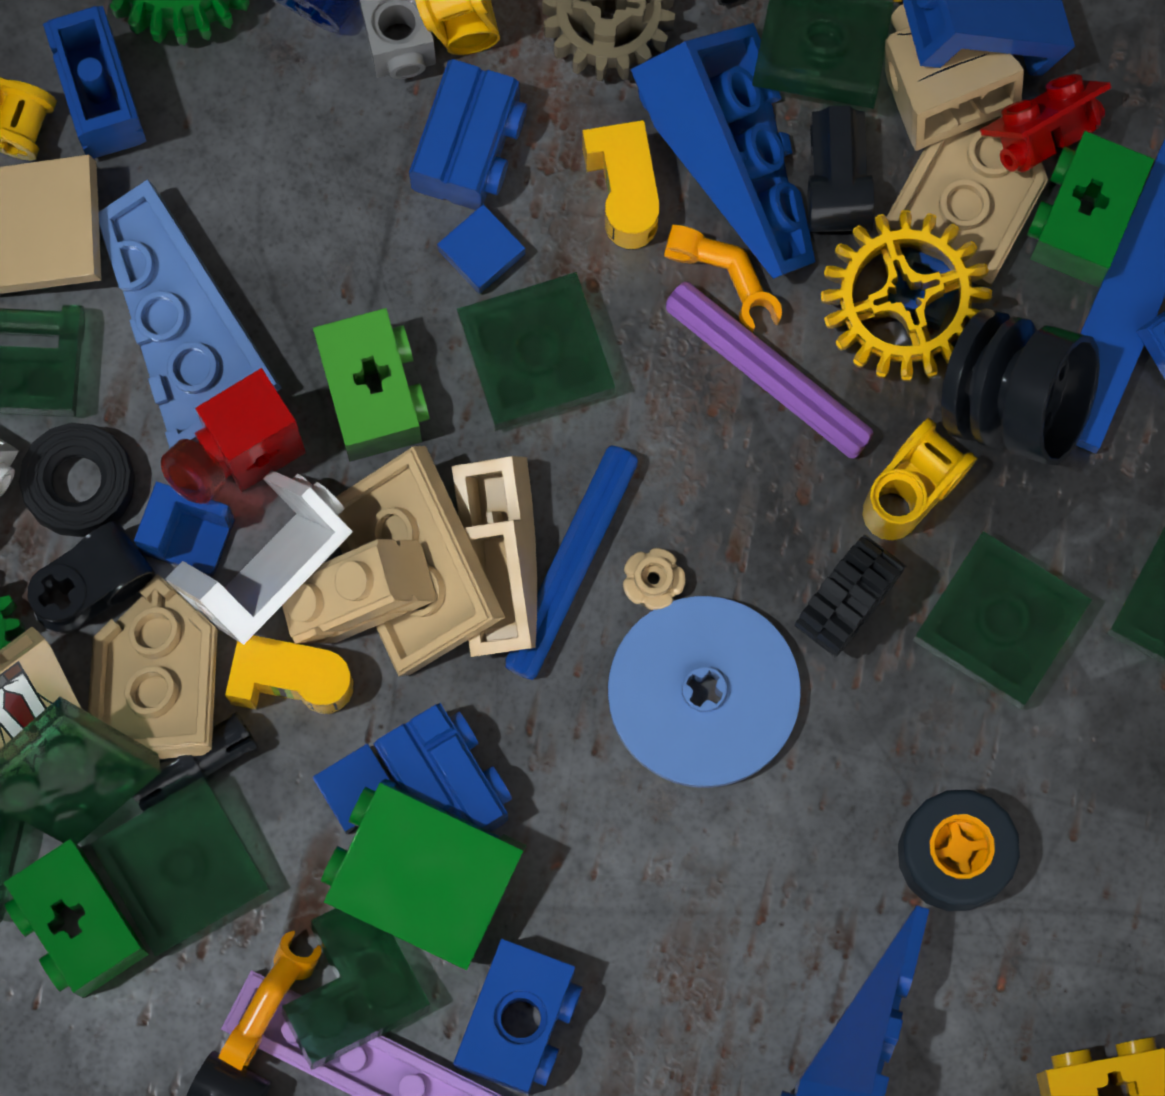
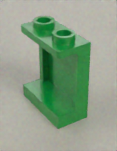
(421, 873)

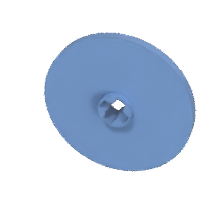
(714, 741)

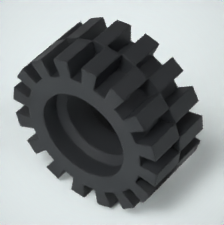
(850, 595)

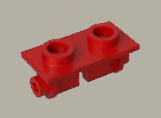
(1064, 108)

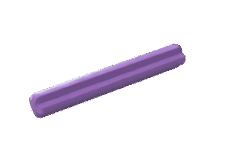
(769, 370)

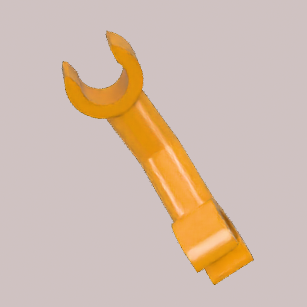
(691, 246)
(248, 1034)

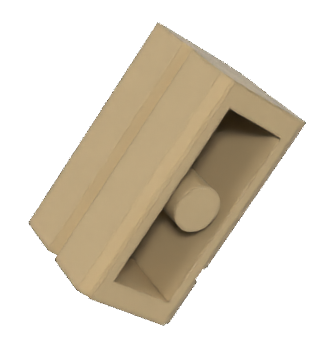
(359, 591)

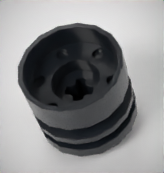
(1020, 386)

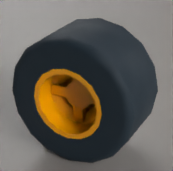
(976, 837)

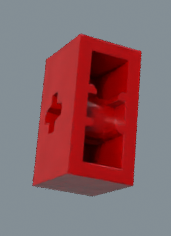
(249, 430)

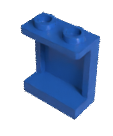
(1015, 27)

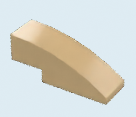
(499, 522)

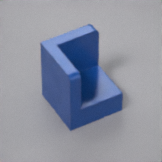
(184, 530)

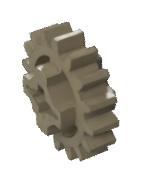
(632, 19)

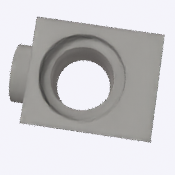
(397, 57)

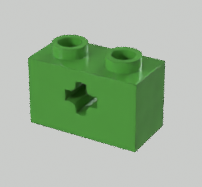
(362, 348)

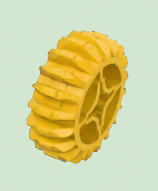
(877, 304)

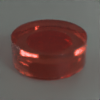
(192, 471)

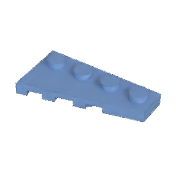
(176, 311)

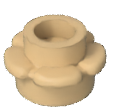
(653, 595)

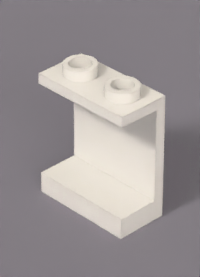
(276, 569)

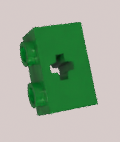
(1102, 175)
(107, 939)

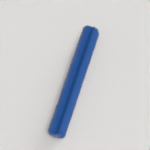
(575, 556)

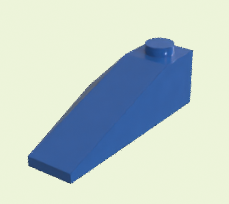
(730, 140)
(870, 1026)

